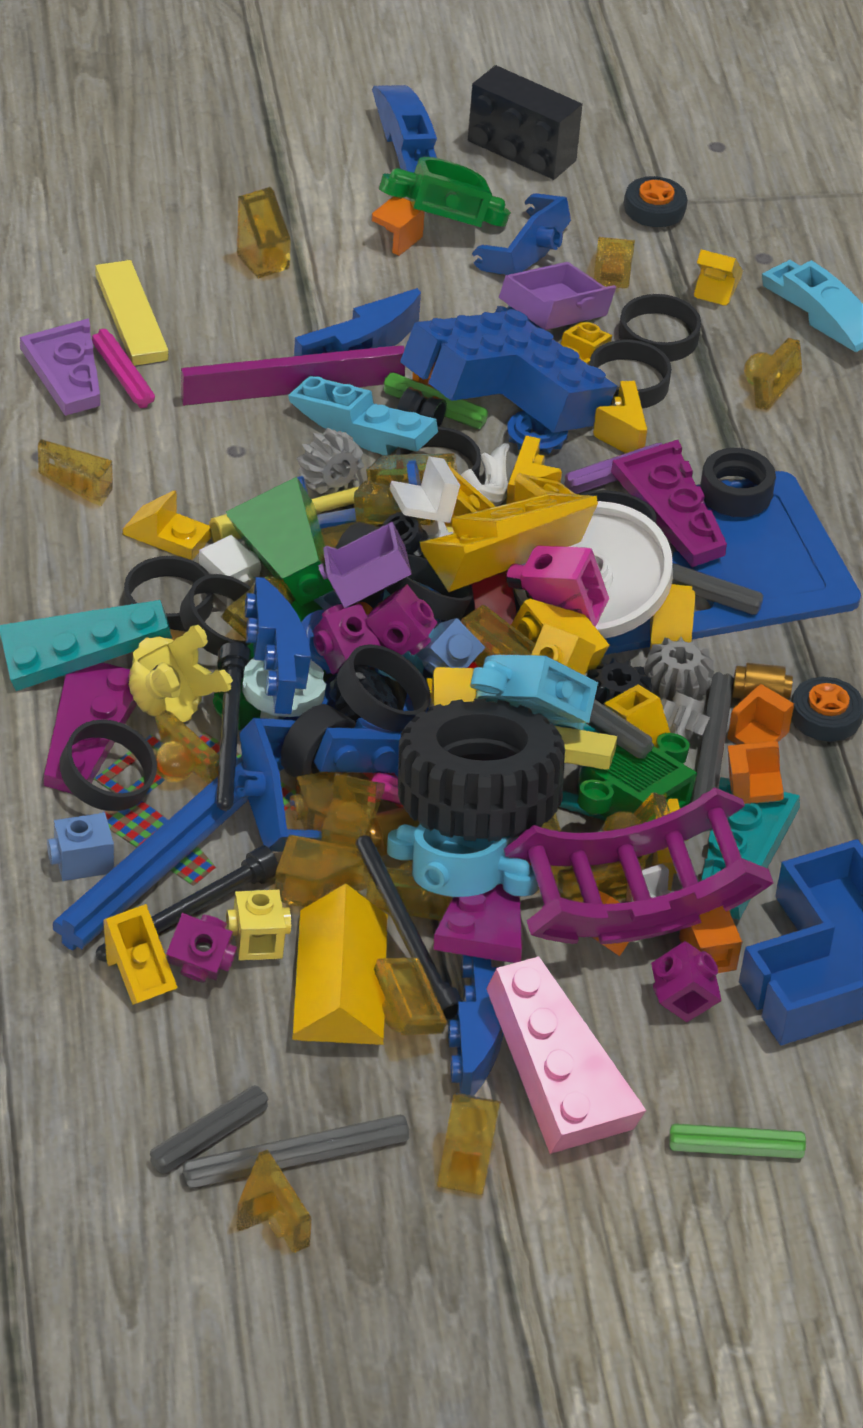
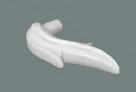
(496, 481)

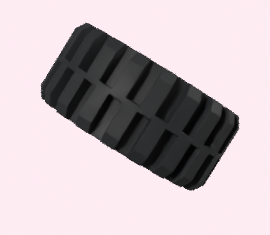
(480, 769)

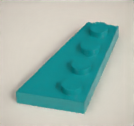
(71, 642)
(757, 832)

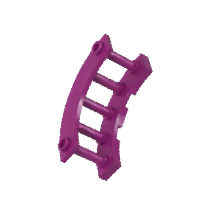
(646, 916)

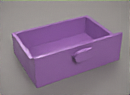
(556, 295)
(366, 564)

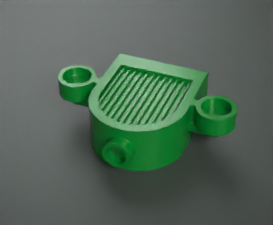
(447, 191)
(634, 779)

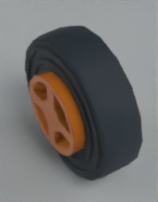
(655, 201)
(827, 709)

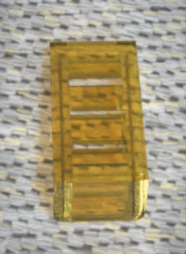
(85, 473)
(376, 504)

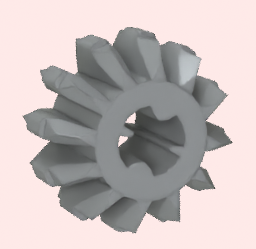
(330, 462)
(679, 668)

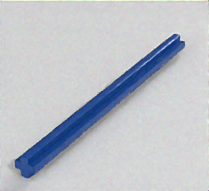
(154, 858)

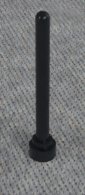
(232, 659)
(257, 867)
(446, 995)

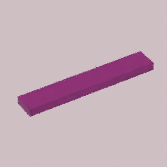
(285, 374)

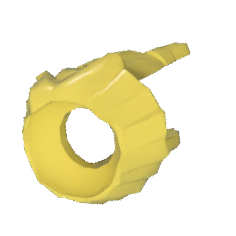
(161, 688)

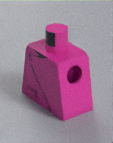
(562, 578)

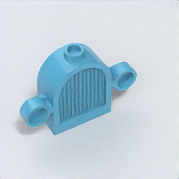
(539, 684)
(458, 865)

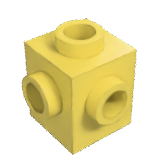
(259, 924)

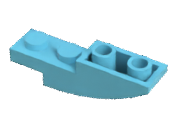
(825, 298)
(353, 411)

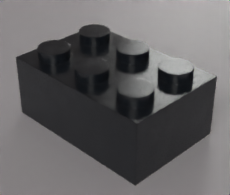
(524, 122)

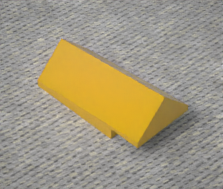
(506, 535)
(335, 976)

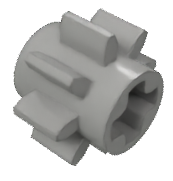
(685, 715)

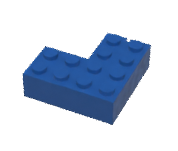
(512, 359)
(814, 974)

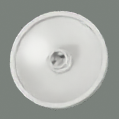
(633, 565)

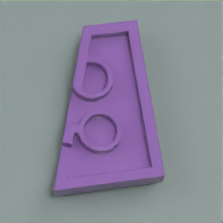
(65, 365)

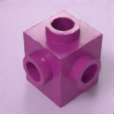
(402, 622)
(341, 633)
(195, 933)
(686, 981)

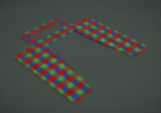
(142, 820)

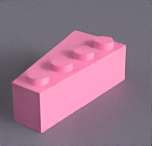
(559, 1060)

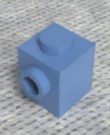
(450, 647)
(82, 846)

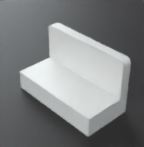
(434, 497)

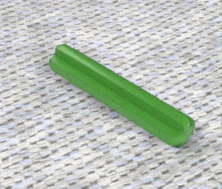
(457, 410)
(737, 1141)

